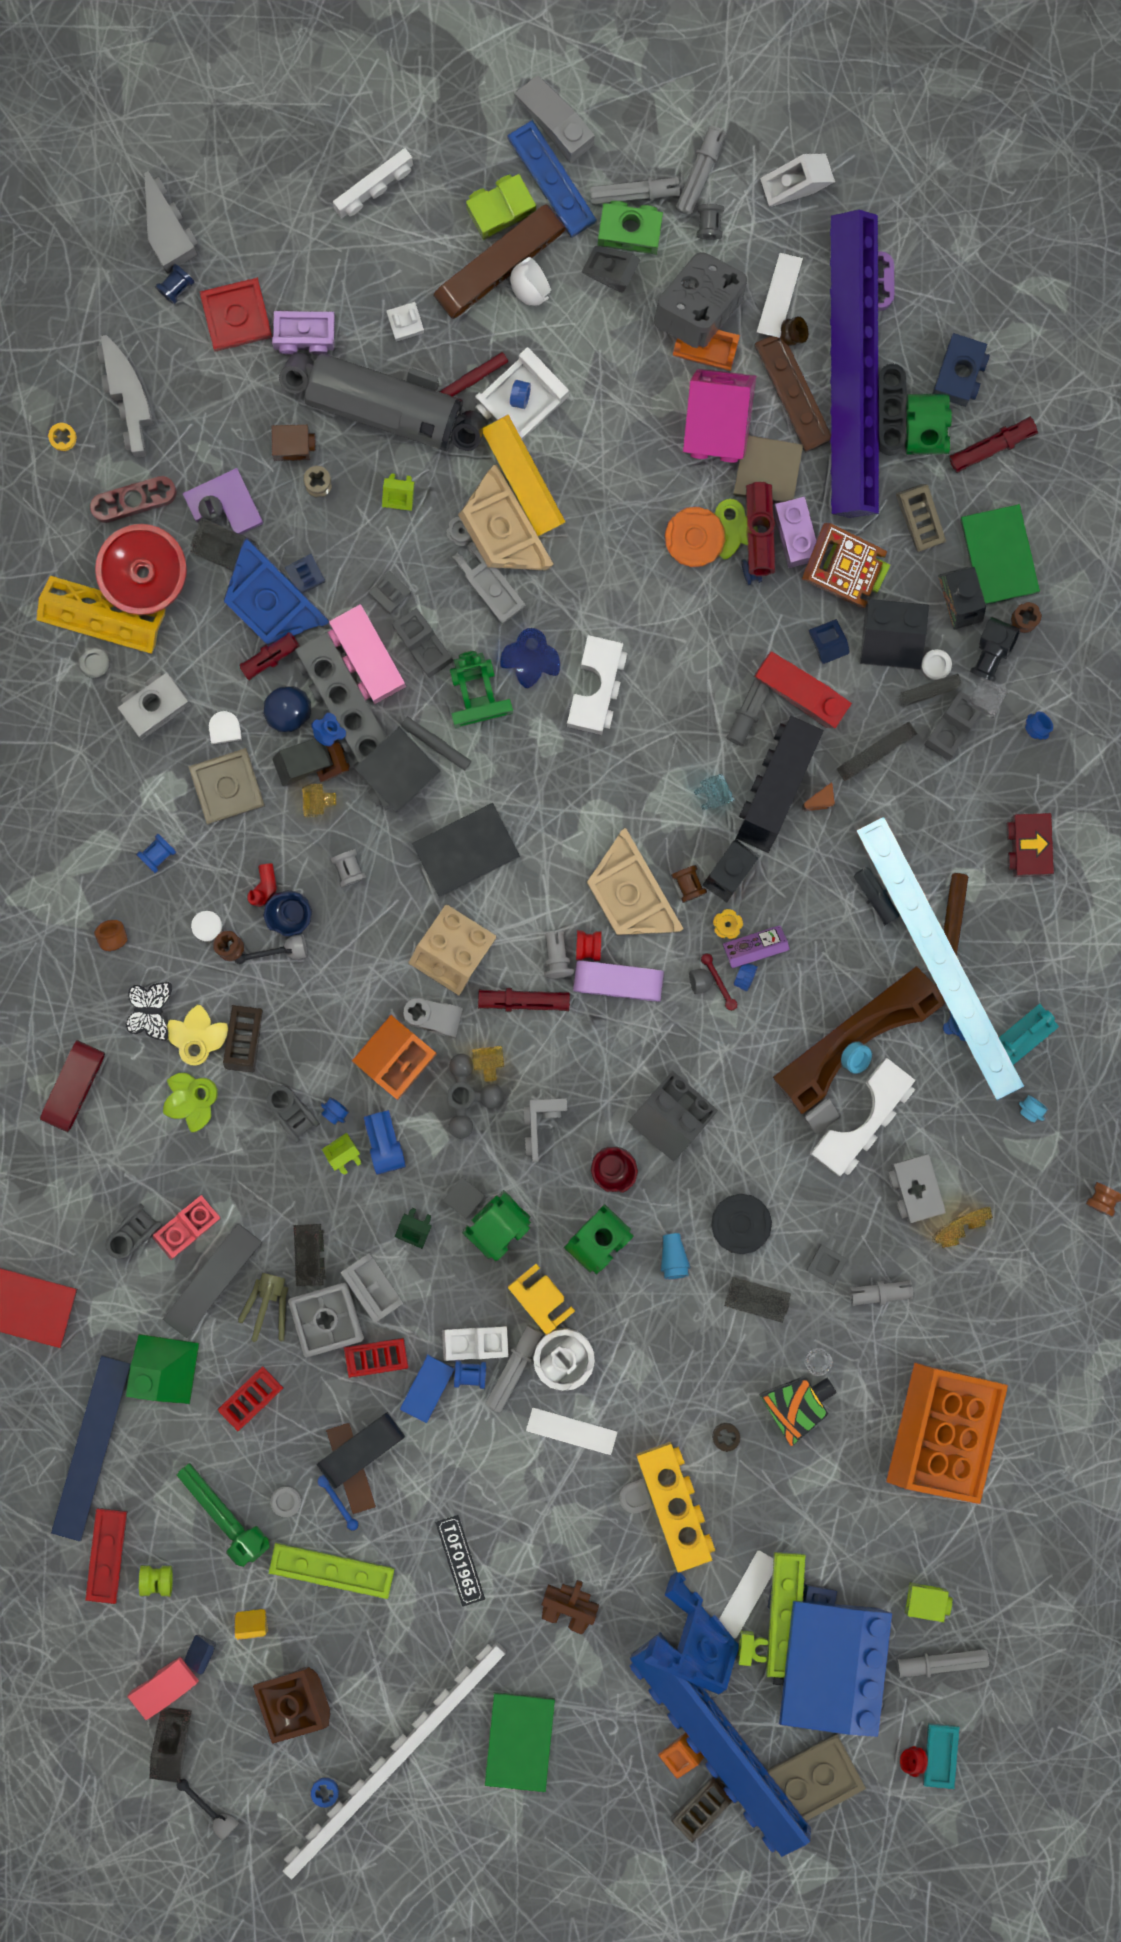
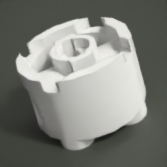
(564, 1359)

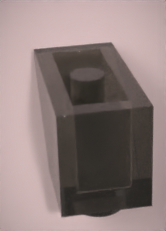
(170, 1745)

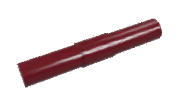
(475, 375)

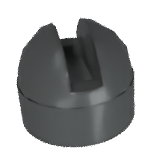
(216, 504)
(700, 980)

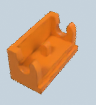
(718, 352)

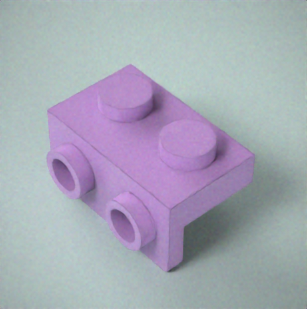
(303, 332)

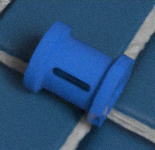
(156, 853)
(470, 1374)

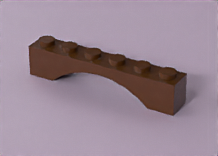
(904, 1002)

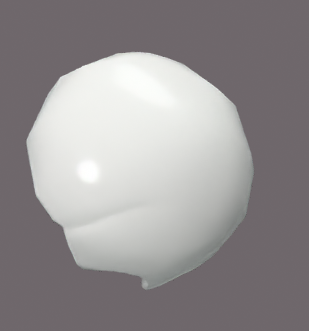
(529, 282)

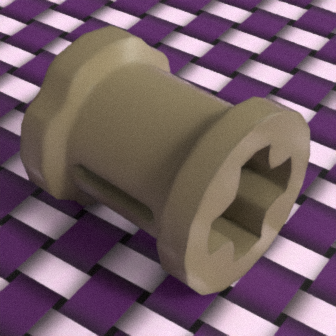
(317, 472)

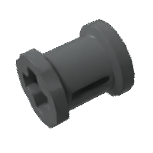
(710, 221)

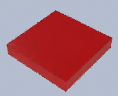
(236, 314)

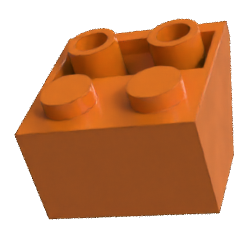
(394, 1057)

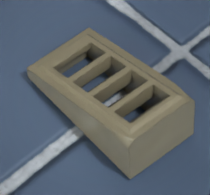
(927, 502)

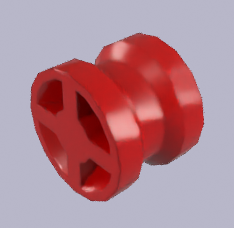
(588, 945)

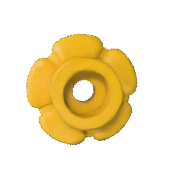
(727, 916)

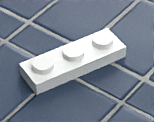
(373, 184)

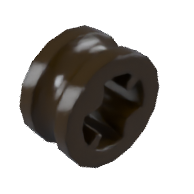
(794, 331)
(722, 1445)

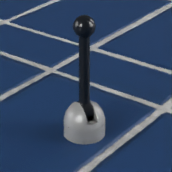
(294, 947)
(222, 1824)

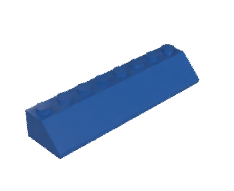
(726, 1756)

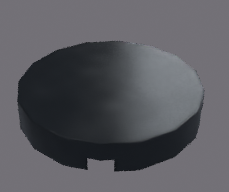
(741, 1223)

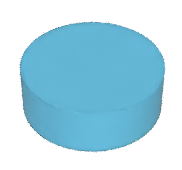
(856, 1057)

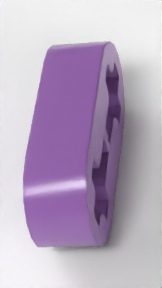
(887, 280)

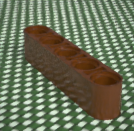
(498, 261)

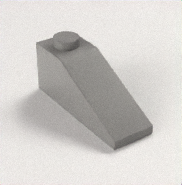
(556, 118)

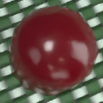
(614, 1169)

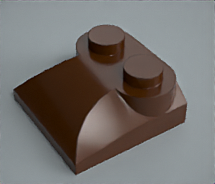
(293, 1704)

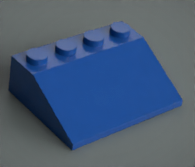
(835, 1668)

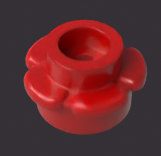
(914, 1761)

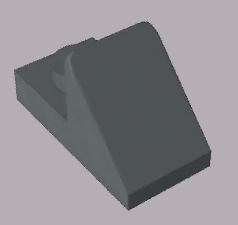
(611, 267)

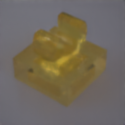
(315, 800)
(488, 1060)

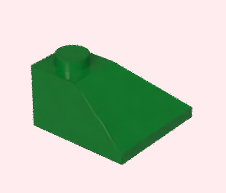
(162, 1369)

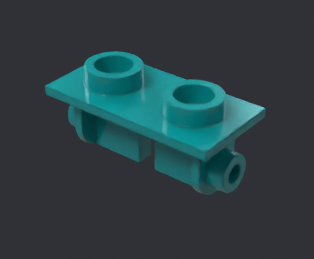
(1028, 1033)

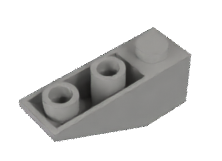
(165, 233)

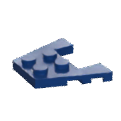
(705, 1648)

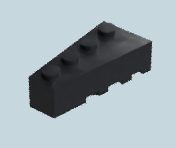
(779, 783)

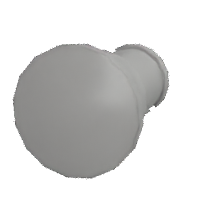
(557, 957)

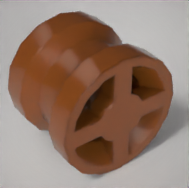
(1104, 1199)

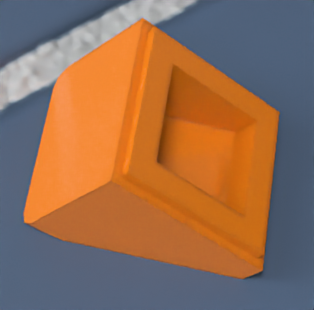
(680, 1756)

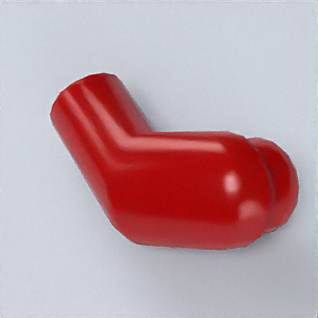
(266, 888)

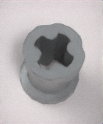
(348, 868)

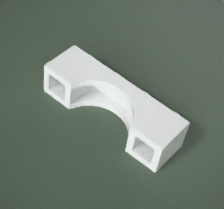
(887, 1087)

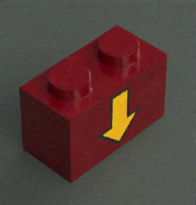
(1030, 845)

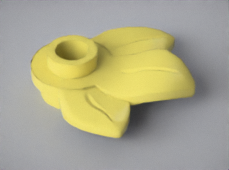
(197, 1031)

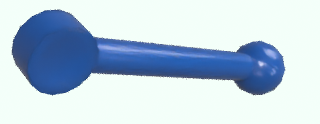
(352, 1524)

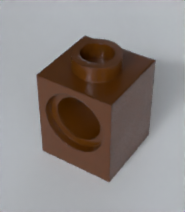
(292, 442)

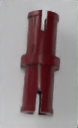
(254, 665)

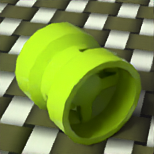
(155, 1580)

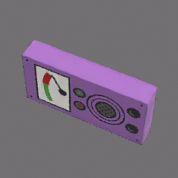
(756, 946)

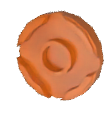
(695, 537)

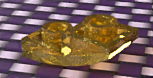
(953, 1230)

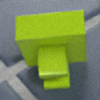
(398, 493)
(341, 1152)
(747, 1648)

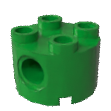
(927, 424)
(497, 1225)
(585, 1248)

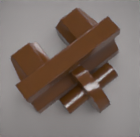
(572, 1603)

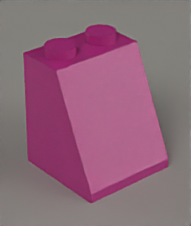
(719, 414)

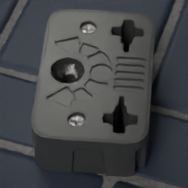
(700, 300)

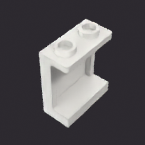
(545, 394)

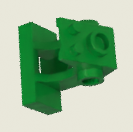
(472, 667)

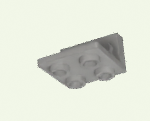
(551, 1109)

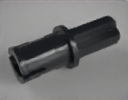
(876, 895)

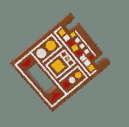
(852, 566)

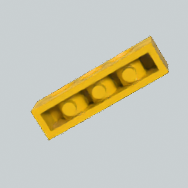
(683, 1554)

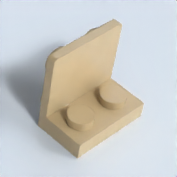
(452, 949)

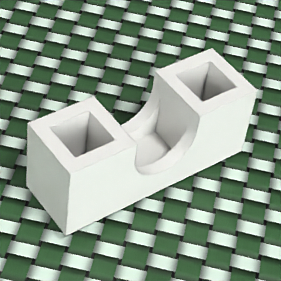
(592, 711)

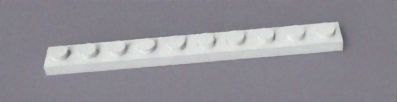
(383, 1768)

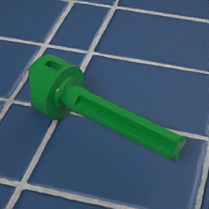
(247, 1544)

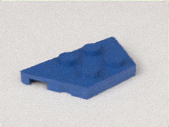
(268, 598)

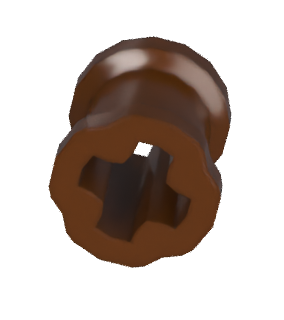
(1035, 615)
(689, 883)

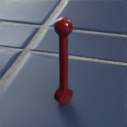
(730, 1004)

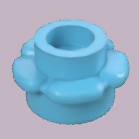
(1033, 1109)

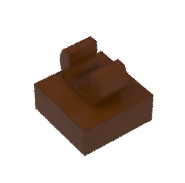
(339, 763)

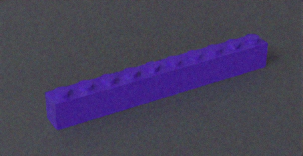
(854, 364)

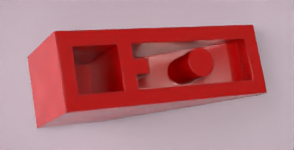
(803, 690)

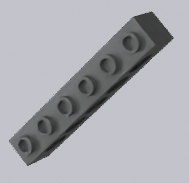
(324, 651)

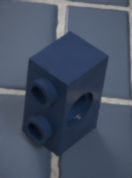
(965, 352)

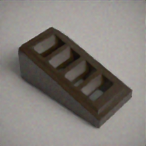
(242, 1064)
(686, 1808)

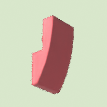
(186, 1227)
(163, 1688)

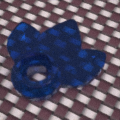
(530, 662)

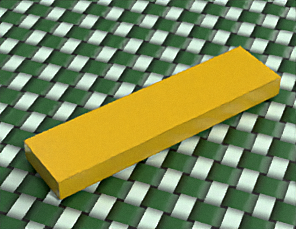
(523, 475)

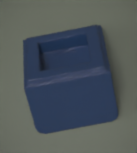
(829, 641)
(200, 1653)

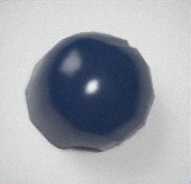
(287, 708)
(288, 913)

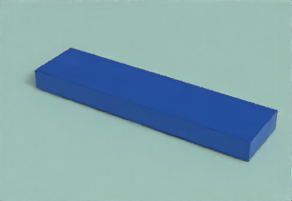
(551, 178)

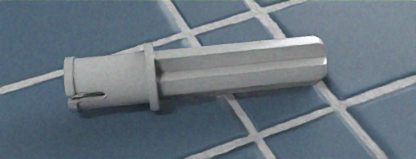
(705, 158)
(635, 190)
(514, 1368)
(942, 1663)

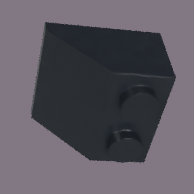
(894, 634)

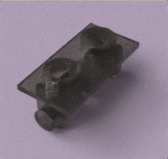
(307, 1247)
(757, 1299)

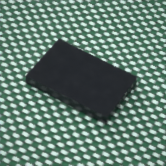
(466, 850)

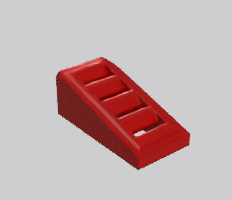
(401, 1352)
(231, 1417)

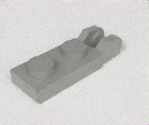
(491, 586)

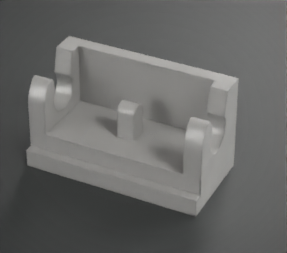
(372, 1287)

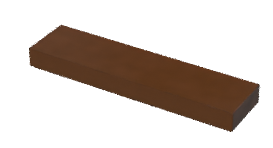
(793, 392)

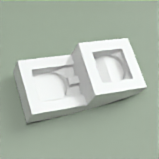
(475, 1343)

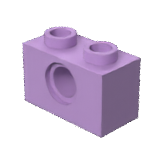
(795, 531)

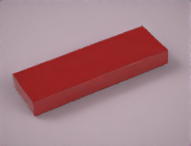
(106, 1556)

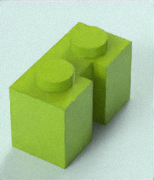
(501, 206)

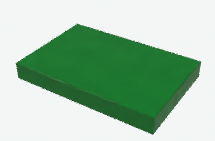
(1000, 553)
(519, 1742)

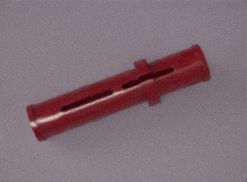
(1002, 440)
(523, 1000)

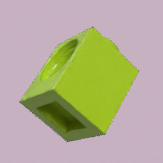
(928, 1602)

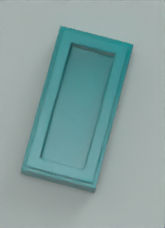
(941, 1755)

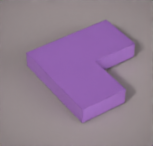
(234, 497)

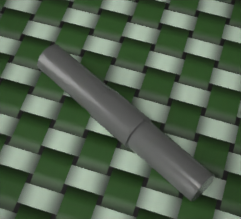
(436, 743)

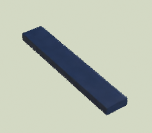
(91, 1448)

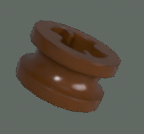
(221, 943)

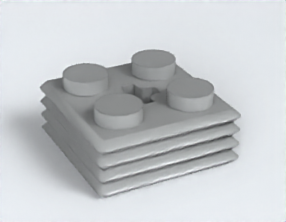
(308, 1309)

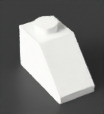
(797, 179)

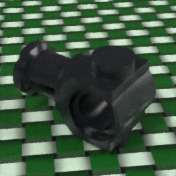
(996, 644)

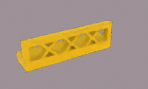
(95, 618)

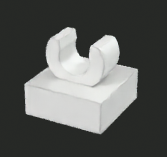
(405, 321)

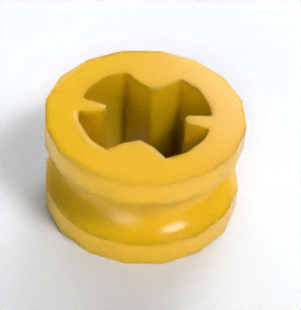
(63, 427)

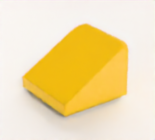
(250, 1624)

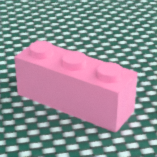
(365, 655)

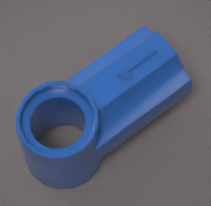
(385, 1149)

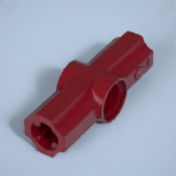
(760, 545)

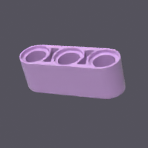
(618, 981)

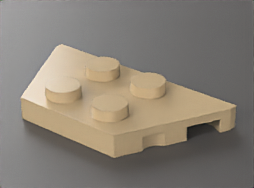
(501, 526)
(630, 892)

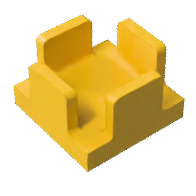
(540, 1299)

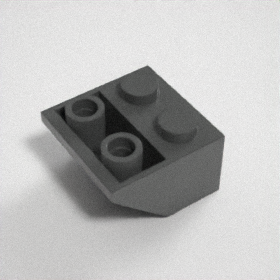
(673, 1116)

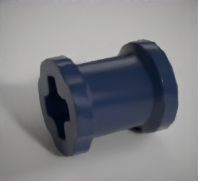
(174, 284)

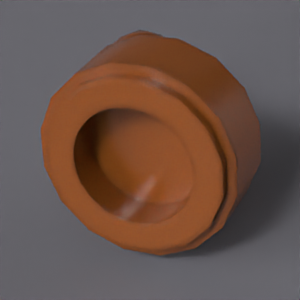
(111, 935)

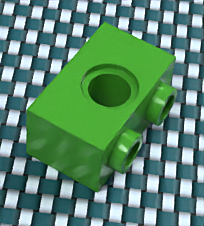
(642, 240)

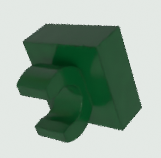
(414, 1230)

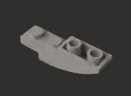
(124, 385)

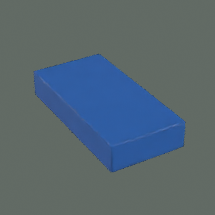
(427, 1388)

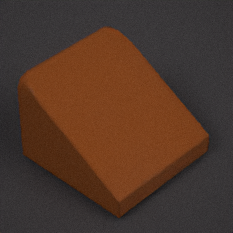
(822, 800)

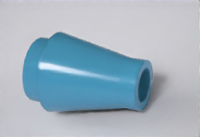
(674, 1258)

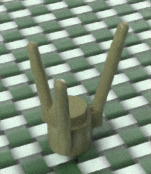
(269, 1288)

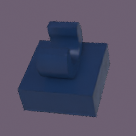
(305, 573)

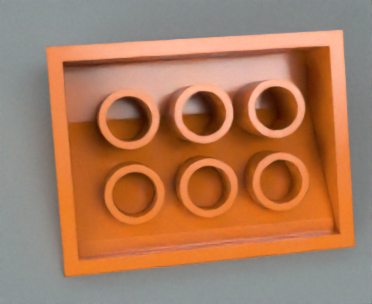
(946, 1434)

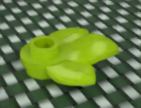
(734, 529)
(186, 1102)

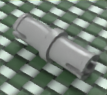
(881, 1293)

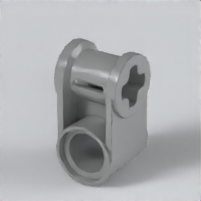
(438, 1019)

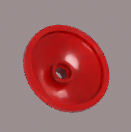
(128, 552)

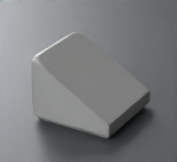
(821, 1116)

